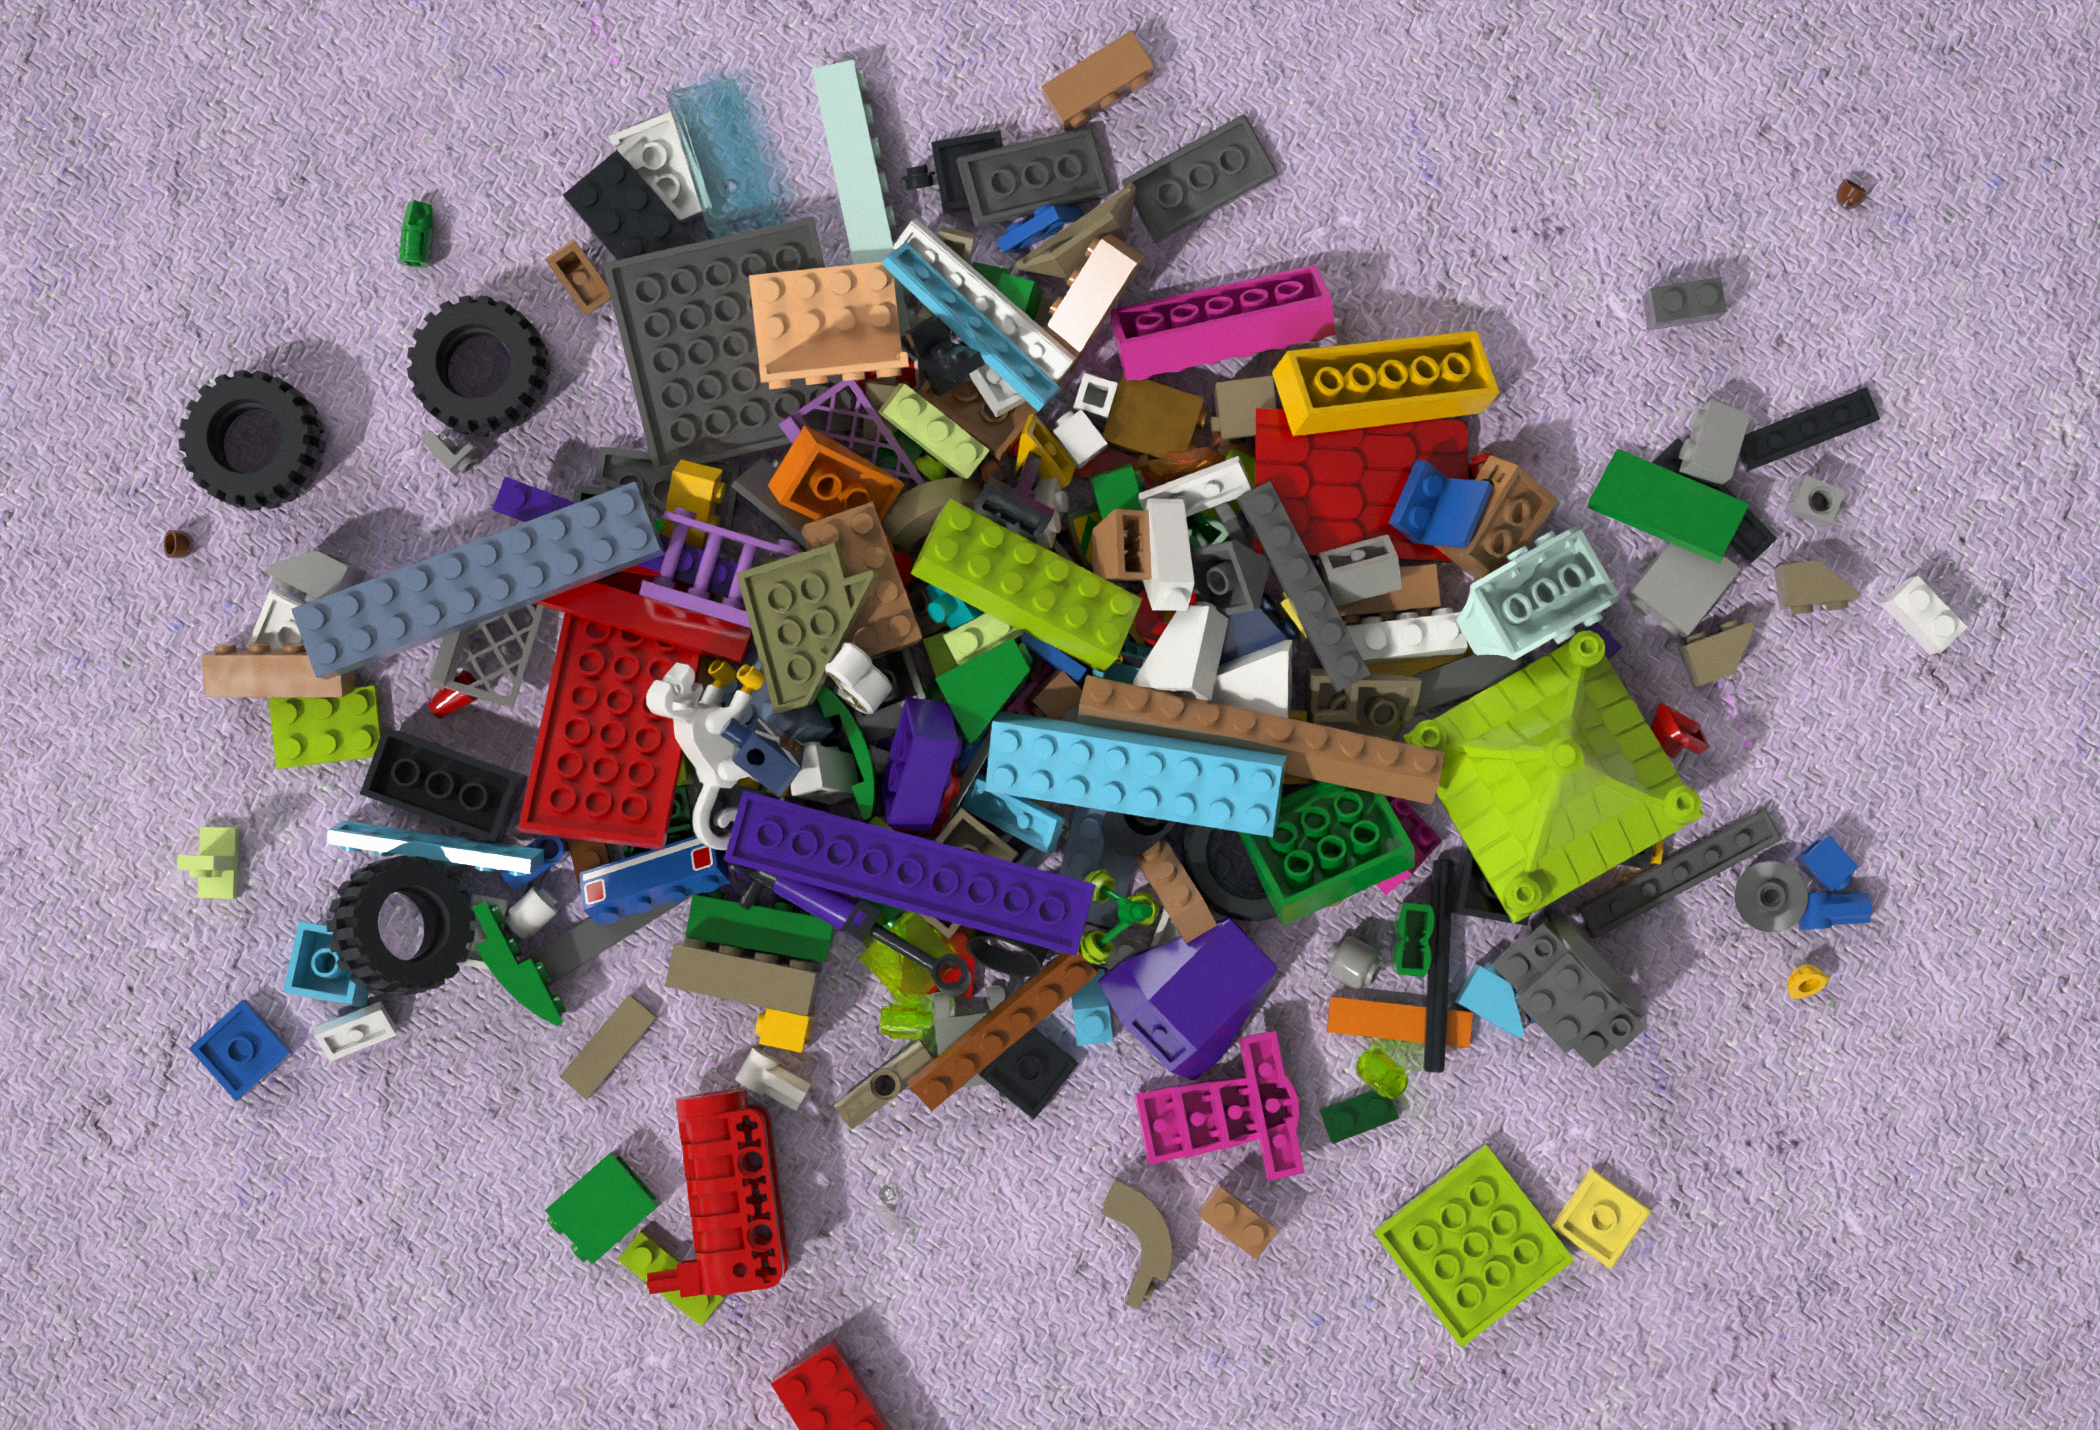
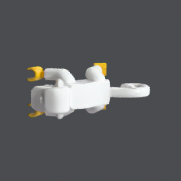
(698, 734)

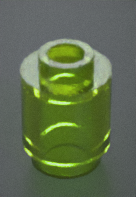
(905, 1023)
(1381, 1073)

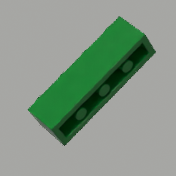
(760, 928)

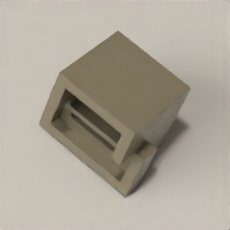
(1237, 406)

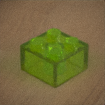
(898, 973)

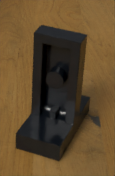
(941, 360)
(1015, 504)

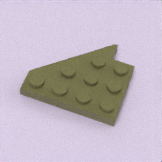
(801, 619)

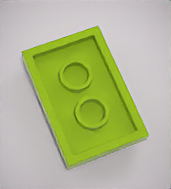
(325, 728)

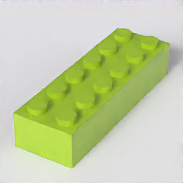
(1026, 586)

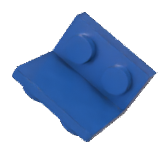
(1439, 508)

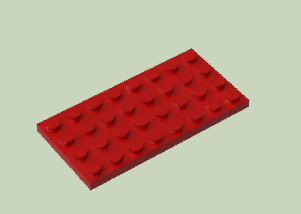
(600, 754)

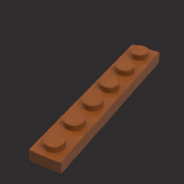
(1001, 1029)

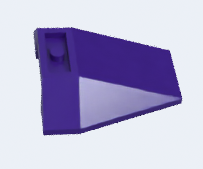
(1190, 996)

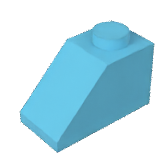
(1491, 999)
(1092, 1013)

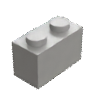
(1713, 443)
(1361, 570)

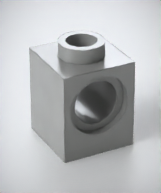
(1800, 501)

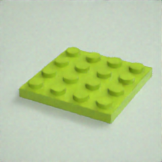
(1473, 1245)

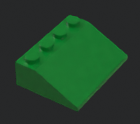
(1328, 848)

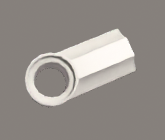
(765, 1075)

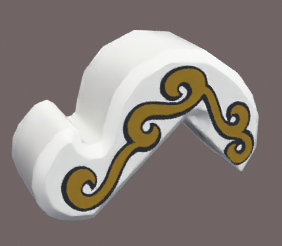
(857, 679)

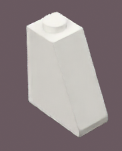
(1170, 556)
(1187, 653)
(1258, 681)

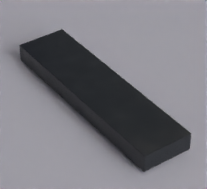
(1808, 429)
(1751, 537)

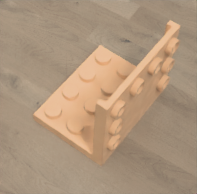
(826, 324)

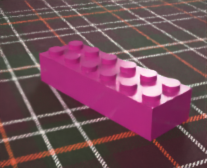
(1222, 322)

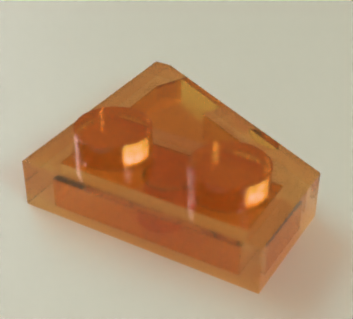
(1177, 464)

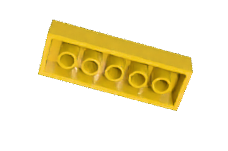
(1384, 382)

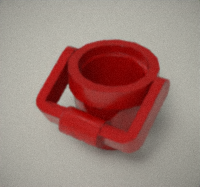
(1677, 732)

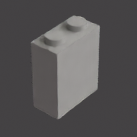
(1680, 588)

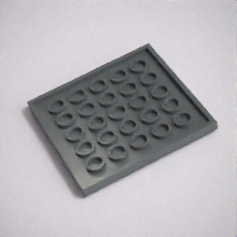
(695, 345)

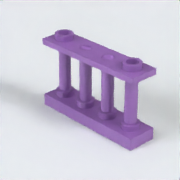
(697, 597)

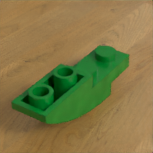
(522, 980)

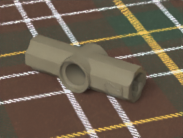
(866, 1097)

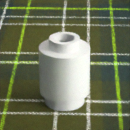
(532, 912)

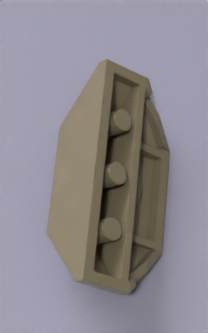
(1067, 249)

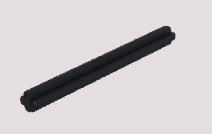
(1439, 968)

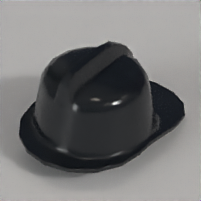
(1133, 833)

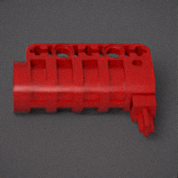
(724, 1201)

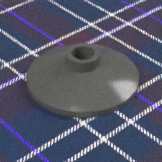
(1755, 908)

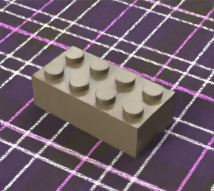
(744, 978)

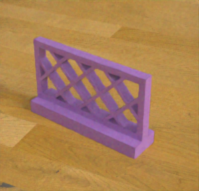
(795, 422)

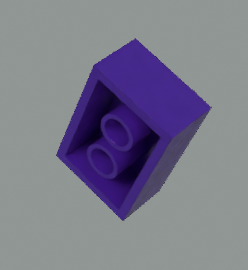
(919, 765)

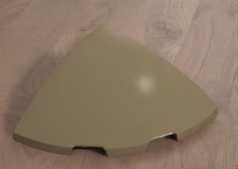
(1368, 707)

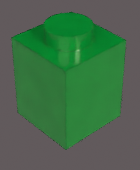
(1022, 293)

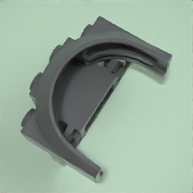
(1571, 988)

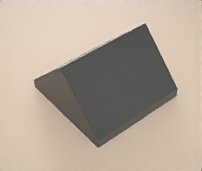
(1229, 576)

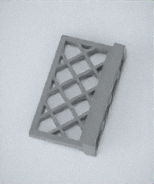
(452, 648)

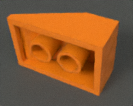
(828, 478)

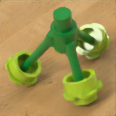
(1132, 910)

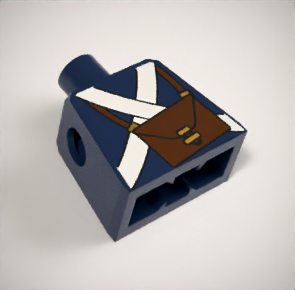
(765, 752)

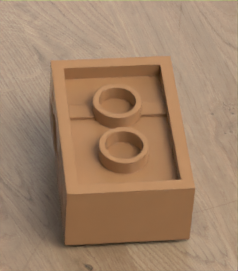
(1508, 521)

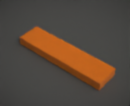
(1393, 1021)

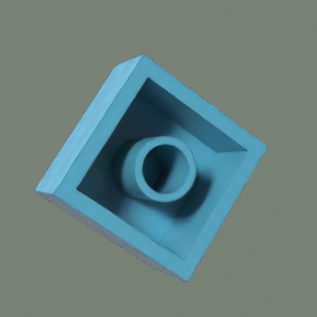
(315, 971)

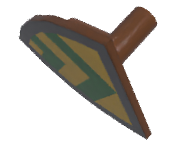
(1079, 532)

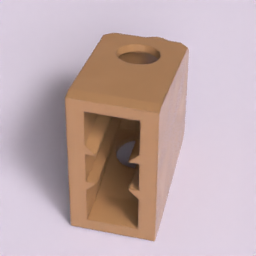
(1122, 546)

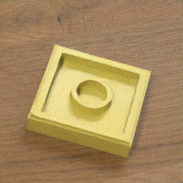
(1601, 1218)

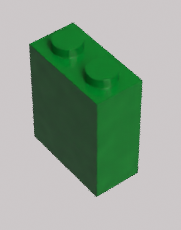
(602, 1208)

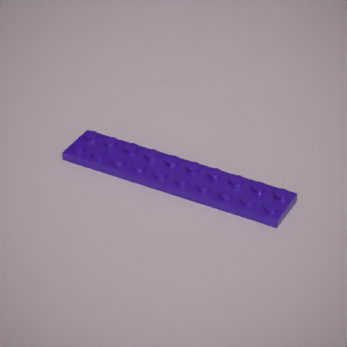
(910, 873)

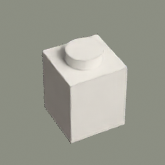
(1095, 397)
(1079, 438)

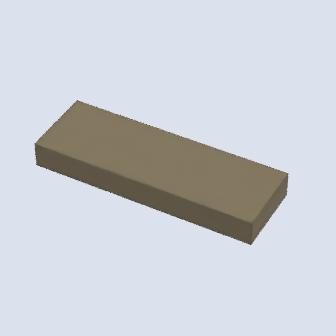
(608, 1046)

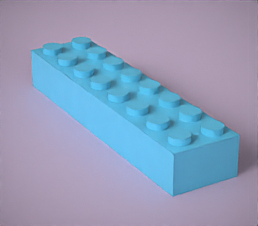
(1135, 773)

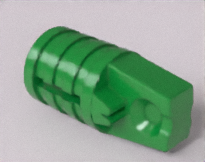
(416, 235)

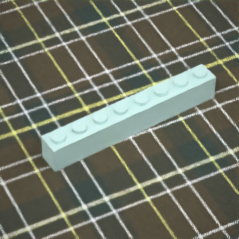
(856, 172)

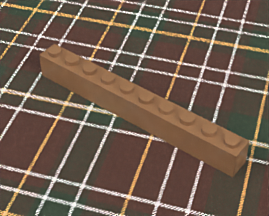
(1310, 748)

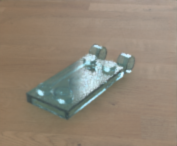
(721, 150)

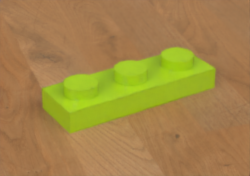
(647, 1256)

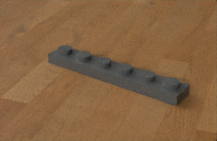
(1303, 586)

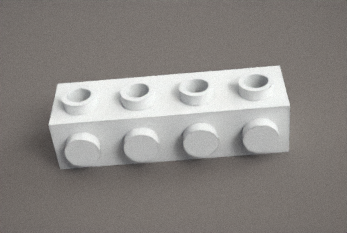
(1408, 637)

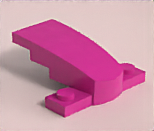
(1228, 1113)

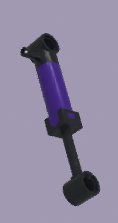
(856, 920)

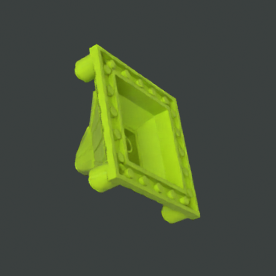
(1555, 777)

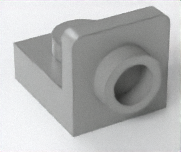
(444, 450)

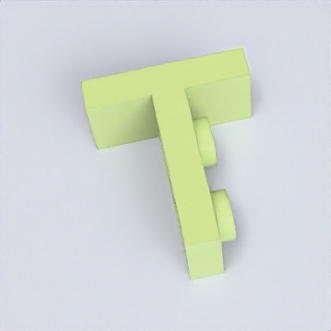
(215, 864)

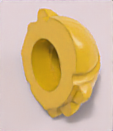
(1806, 981)

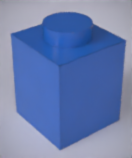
(1827, 864)

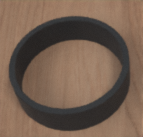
(1002, 961)

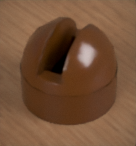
(1850, 192)
(177, 544)

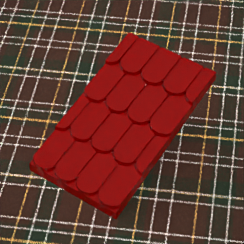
(1349, 481)

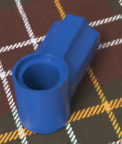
(518, 882)
(1835, 909)

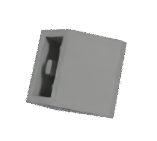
(315, 574)

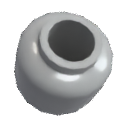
(1354, 962)

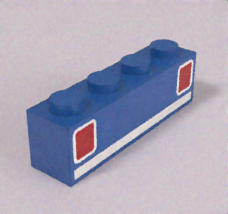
(652, 880)

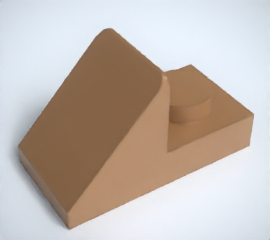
(579, 277)

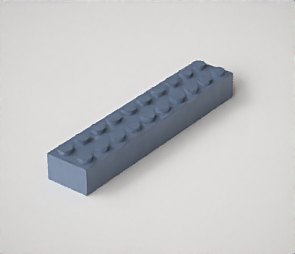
(478, 581)

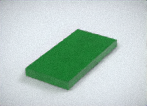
(1668, 505)

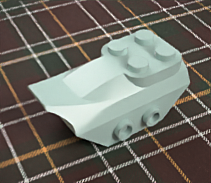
(1537, 597)

